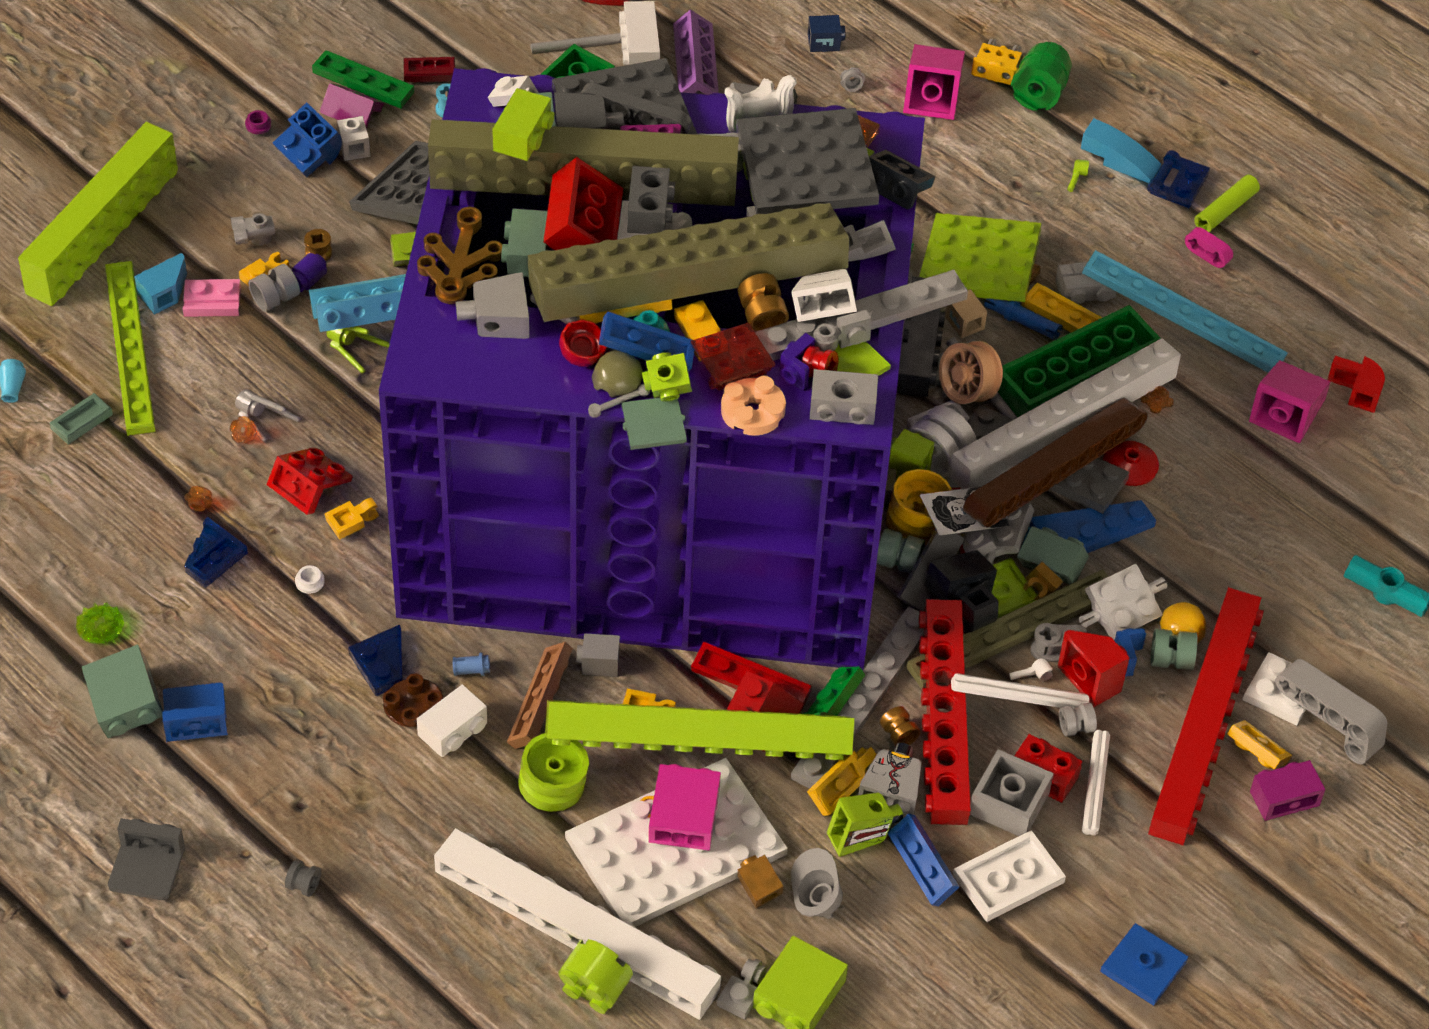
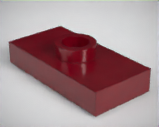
(429, 69)

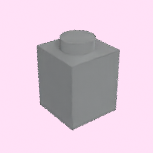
(599, 655)

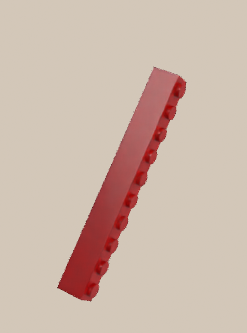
(1205, 717)

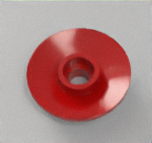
(1136, 459)

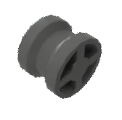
(303, 878)

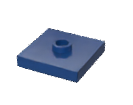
(1144, 964)

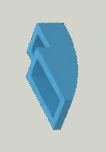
(1119, 151)

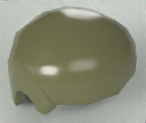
(617, 373)

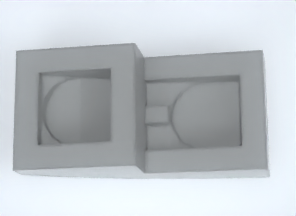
(869, 241)

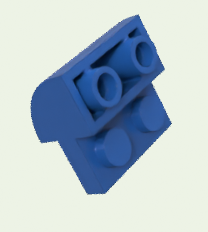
(309, 140)

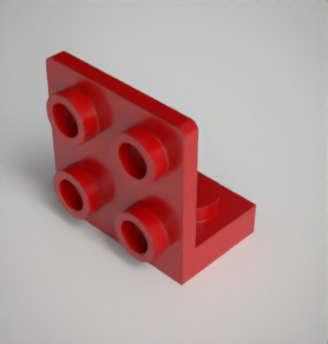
(304, 475)

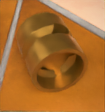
(762, 301)

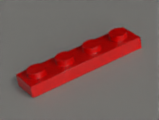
(731, 668)

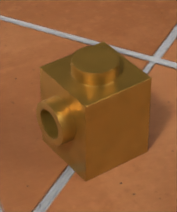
(759, 880)

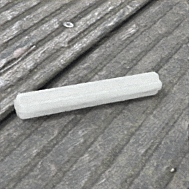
(1096, 783)

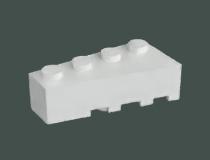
(639, 32)

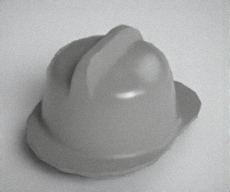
(816, 884)

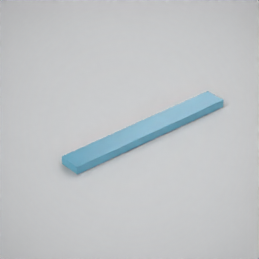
(1183, 312)

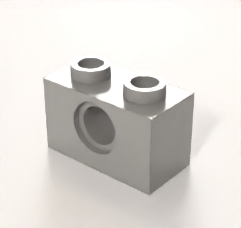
(843, 397)

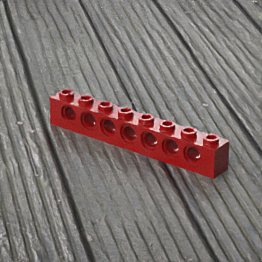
(944, 807)

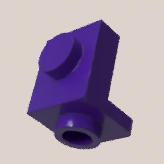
(791, 363)

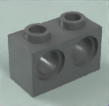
(649, 200)

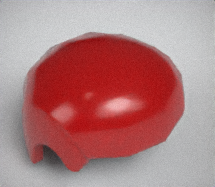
(581, 343)

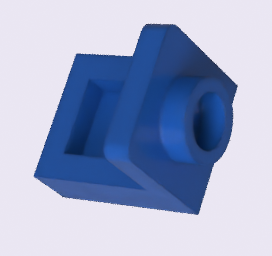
(1131, 640)

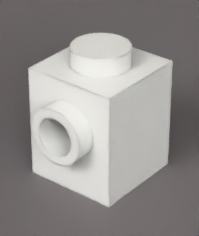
(354, 138)

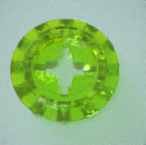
(106, 630)

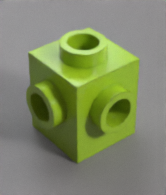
(667, 376)

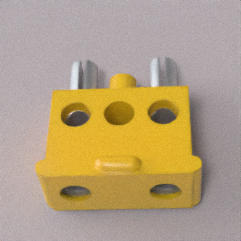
(996, 62)

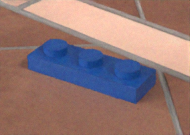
(642, 339)
(923, 860)

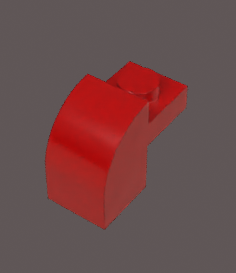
(1364, 380)

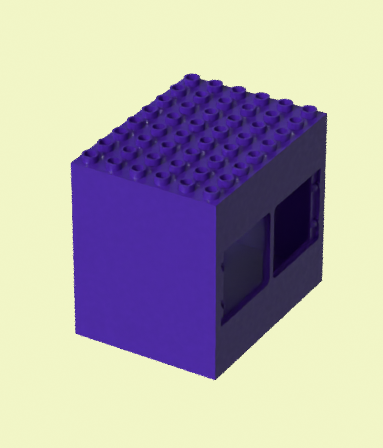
(548, 522)

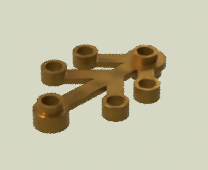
(453, 287)

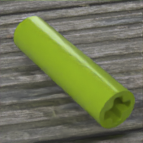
(1227, 203)

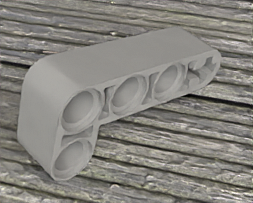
(1337, 706)

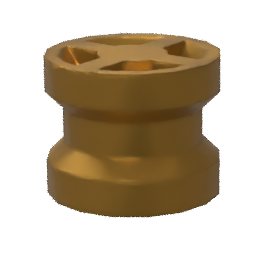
(318, 242)

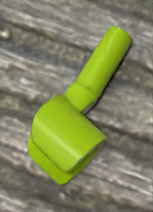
(1080, 168)

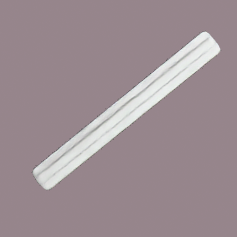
(1017, 691)

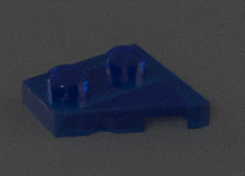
(213, 553)
(380, 659)

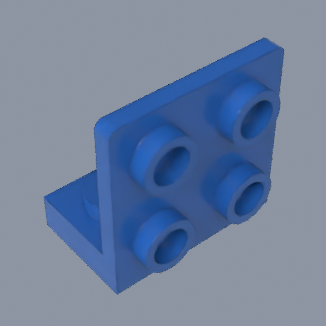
(194, 712)

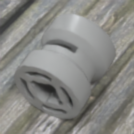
(1077, 719)

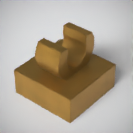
(1043, 580)

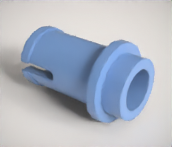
(471, 665)

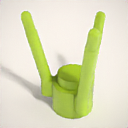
(346, 336)

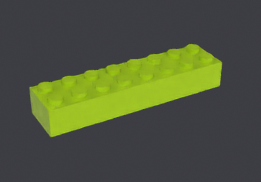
(98, 214)

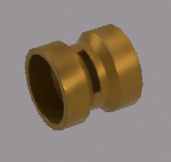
(897, 723)

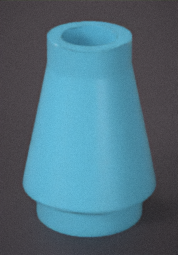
(11, 379)

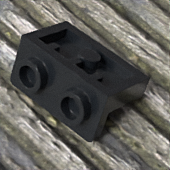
(899, 179)

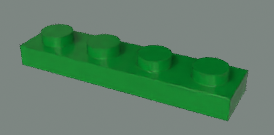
(363, 79)

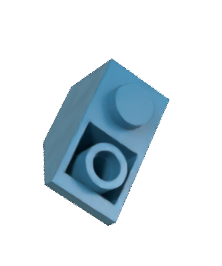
(162, 284)

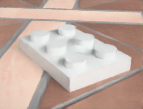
(1009, 875)

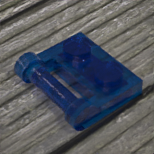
(1186, 183)

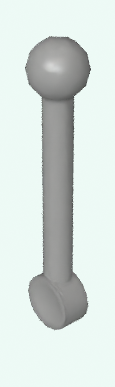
(595, 409)

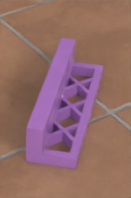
(691, 54)

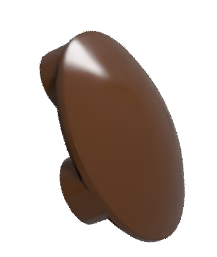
(410, 699)

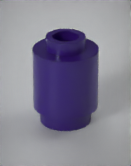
(309, 270)

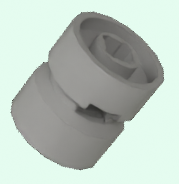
(277, 286)

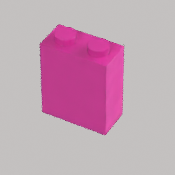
(684, 807)

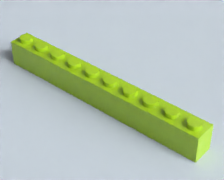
(699, 728)

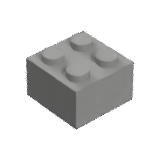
(1011, 793)

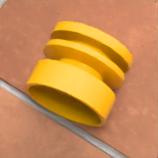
(906, 509)

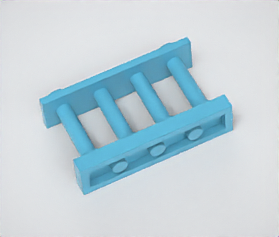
(357, 303)

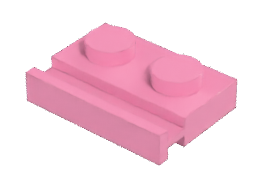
(211, 297)

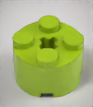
(594, 975)

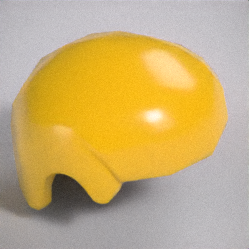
(1184, 617)

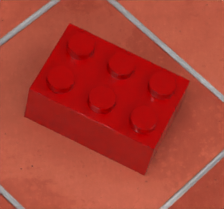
(582, 207)

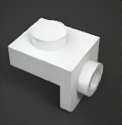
(506, 87)

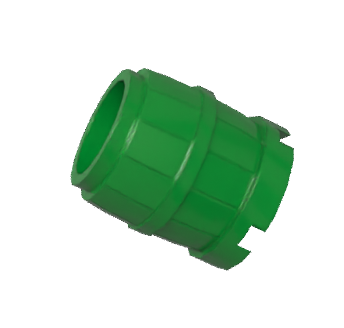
(1042, 76)

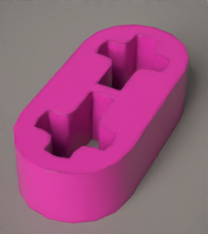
(1209, 247)

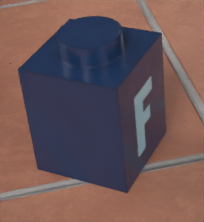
(825, 33)

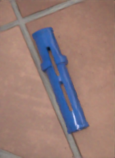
(1013, 311)

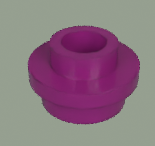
(258, 122)

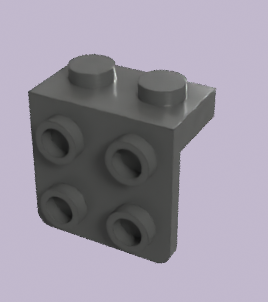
(146, 859)

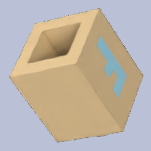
(967, 315)

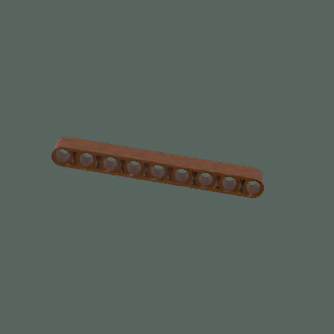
(1054, 462)

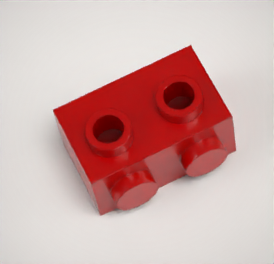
(1063, 764)

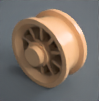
(970, 372)

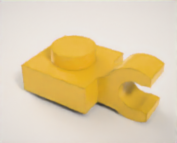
(349, 518)

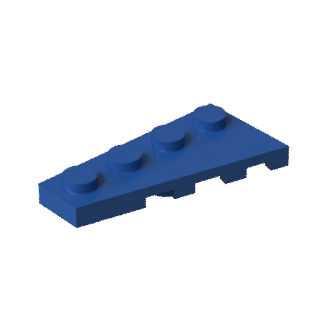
(1099, 529)

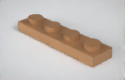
(542, 688)

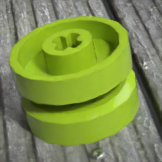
(552, 774)

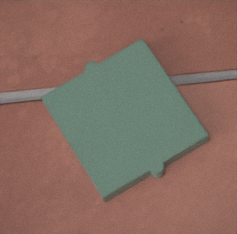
(653, 423)

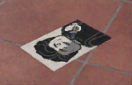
(948, 514)

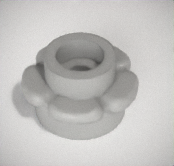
(855, 84)

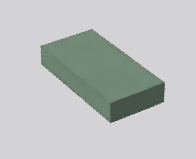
(81, 418)

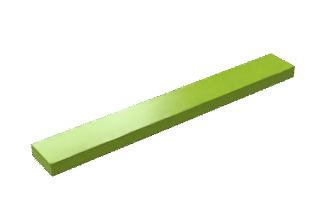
(130, 348)

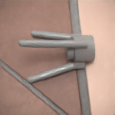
(253, 405)

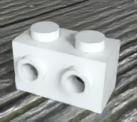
(452, 721)

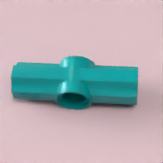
(1388, 585)

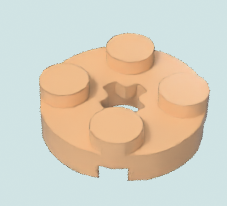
(758, 391)

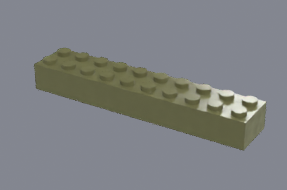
(699, 164)
(686, 261)

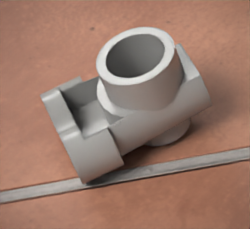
(256, 228)

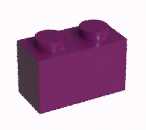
(1287, 790)

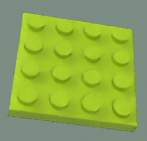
(986, 253)

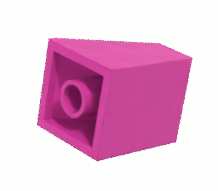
(933, 81)
(1288, 401)

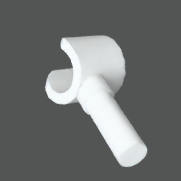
(1040, 668)

